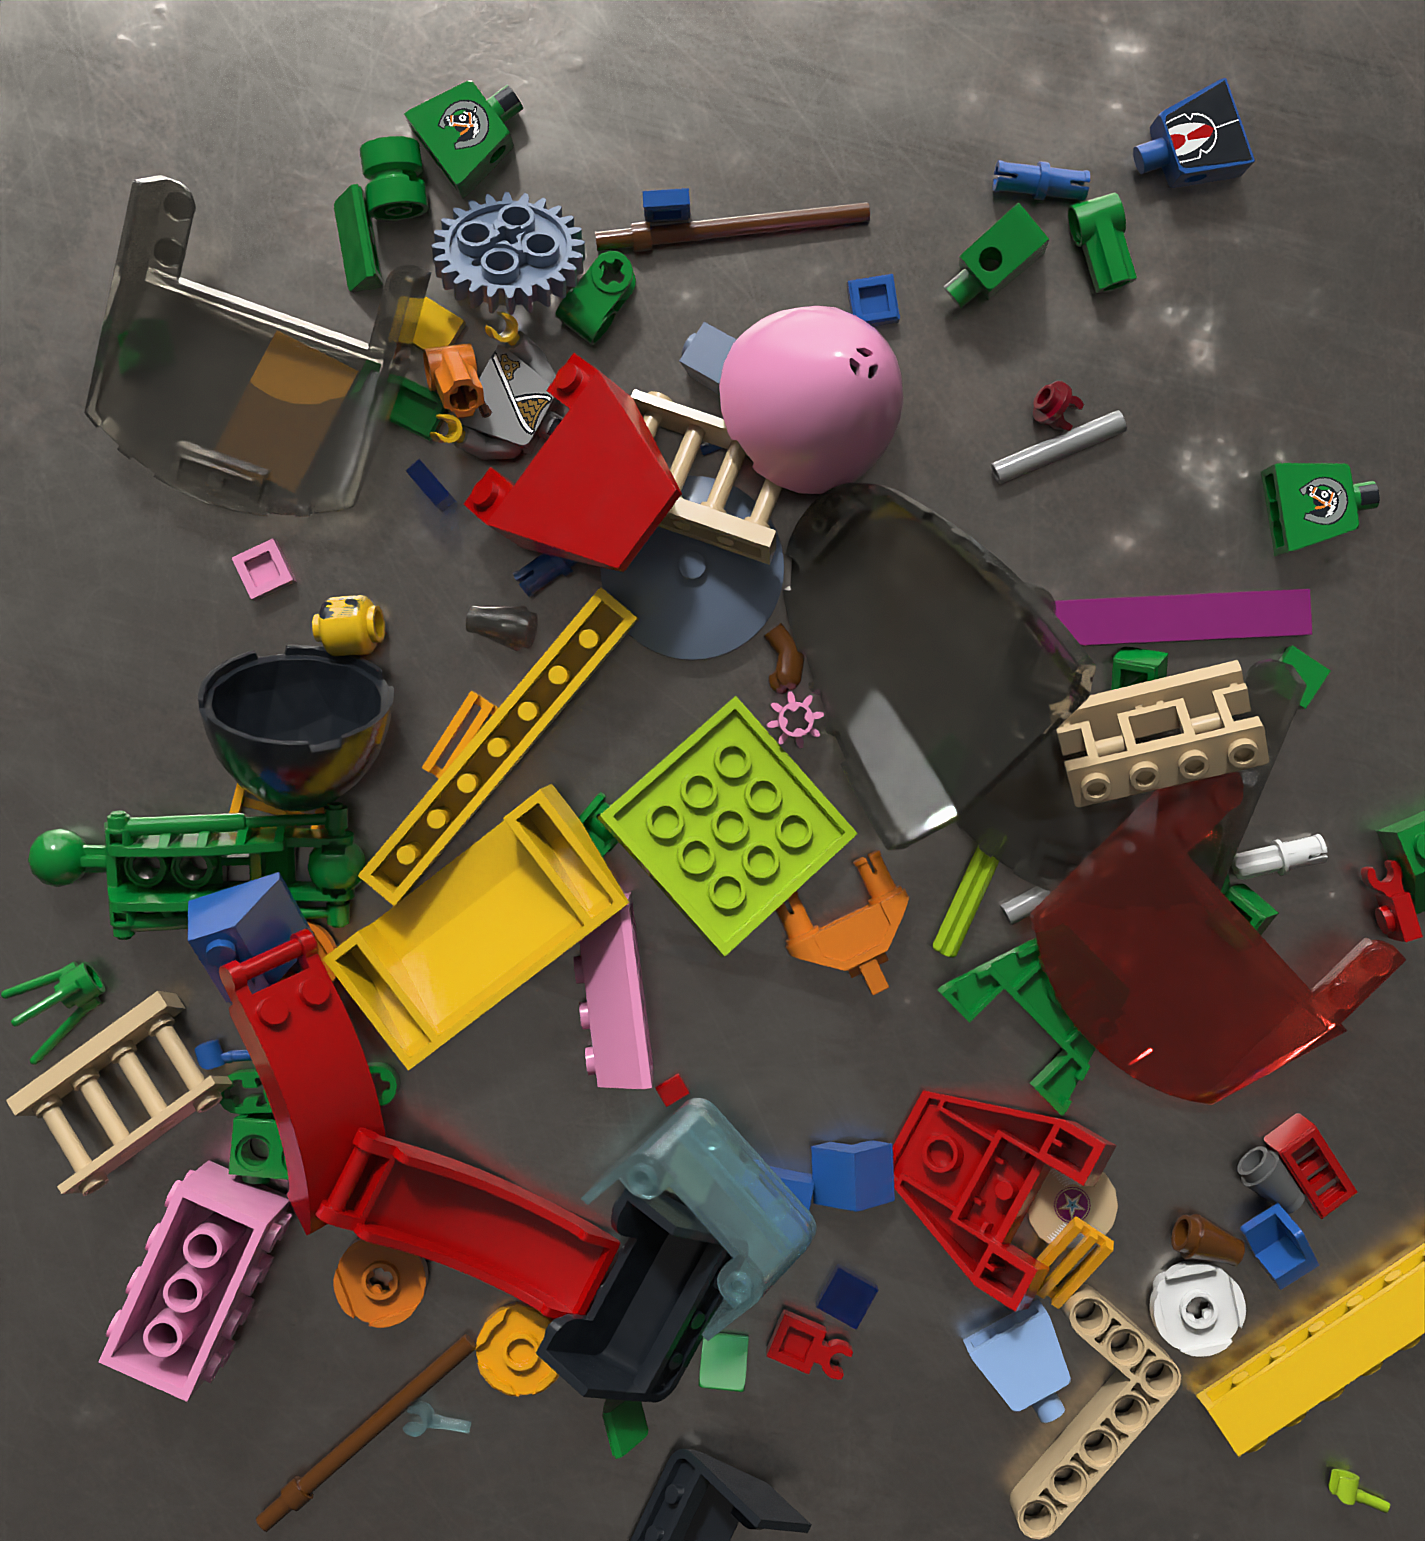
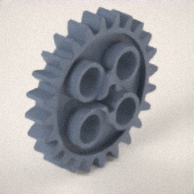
(508, 253)

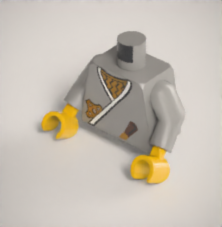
(515, 401)

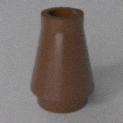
(1204, 1241)

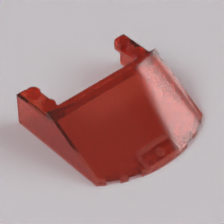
(1172, 971)

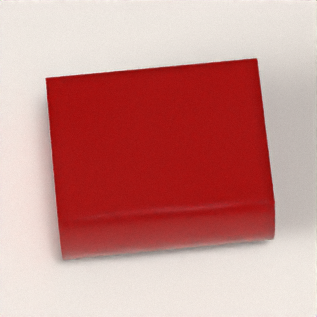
(672, 1090)

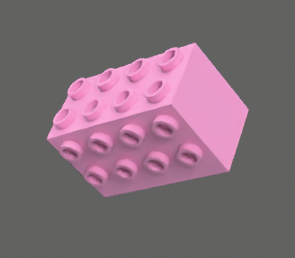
(196, 1280)

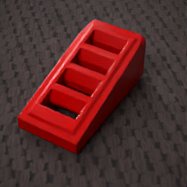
(1292, 1142)

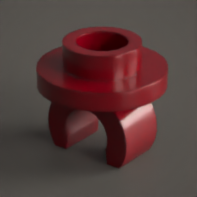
(1052, 403)

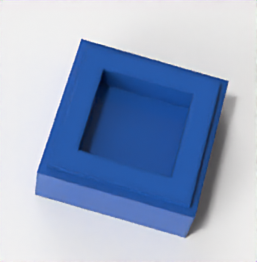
(666, 205)
(874, 300)

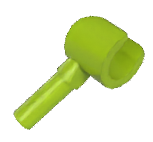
(1345, 1486)

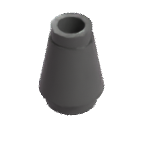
(1270, 1178)

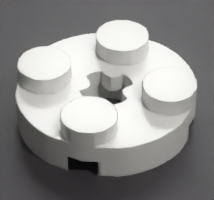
(1219, 1321)

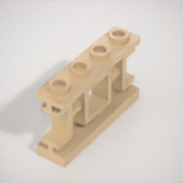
(1194, 701)

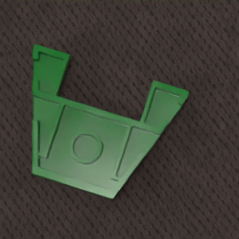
(1026, 982)

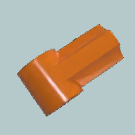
(454, 376)

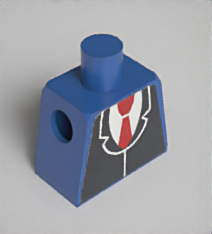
(1197, 140)

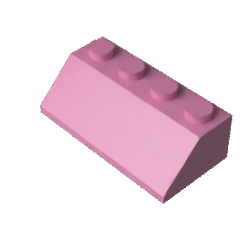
(615, 1004)

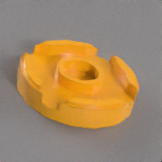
(509, 1348)

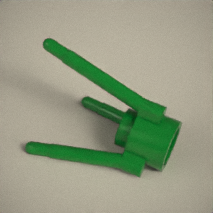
(77, 986)

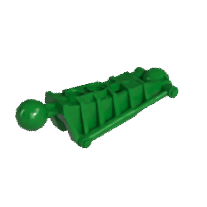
(222, 840)

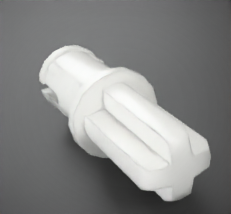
(1280, 857)

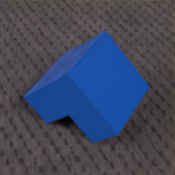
(853, 1175)

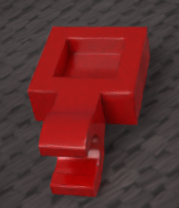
(1396, 910)

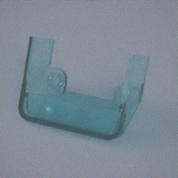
(728, 1192)

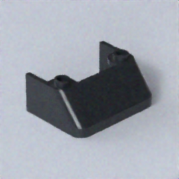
(707, 1500)

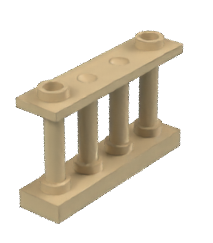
(709, 520)
(80, 1072)

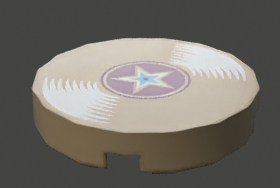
(1064, 1198)

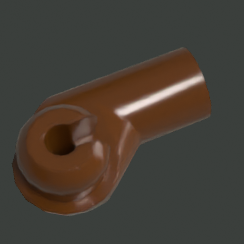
(789, 662)

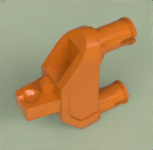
(857, 939)

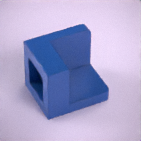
(1279, 1246)

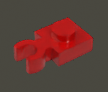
(801, 1343)

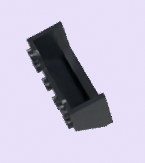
(646, 1311)

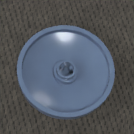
(694, 595)

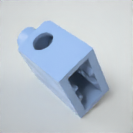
(1023, 1361)

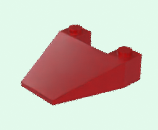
(591, 486)
(974, 1175)

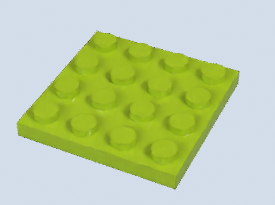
(727, 826)

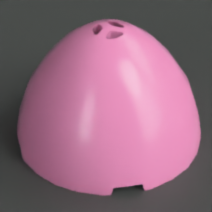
(800, 403)

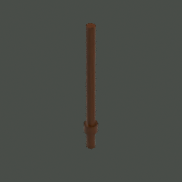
(643, 236)
(300, 1489)

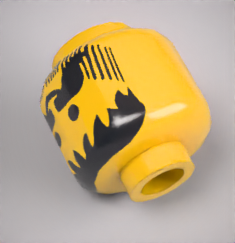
(349, 625)

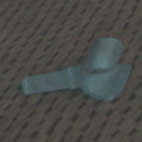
(432, 1420)

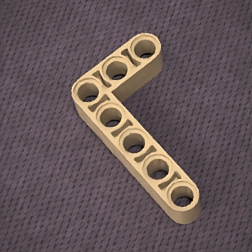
(1096, 1417)

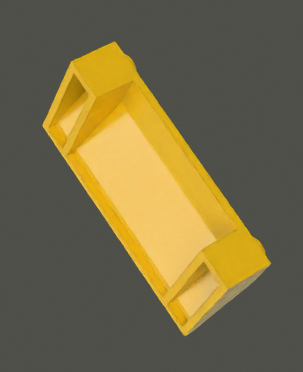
(478, 927)

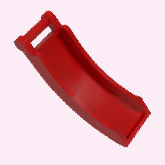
(307, 1068)
(471, 1224)

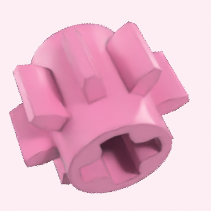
(808, 718)

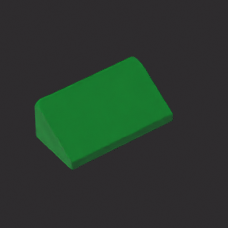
(357, 240)

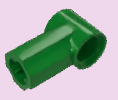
(1100, 230)

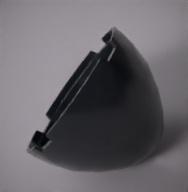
(296, 723)

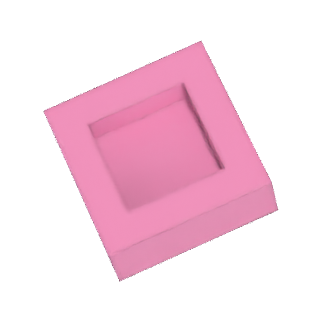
(263, 569)

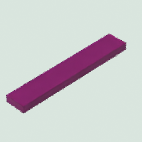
(1187, 617)

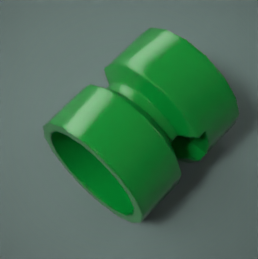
(393, 169)

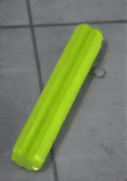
(965, 904)

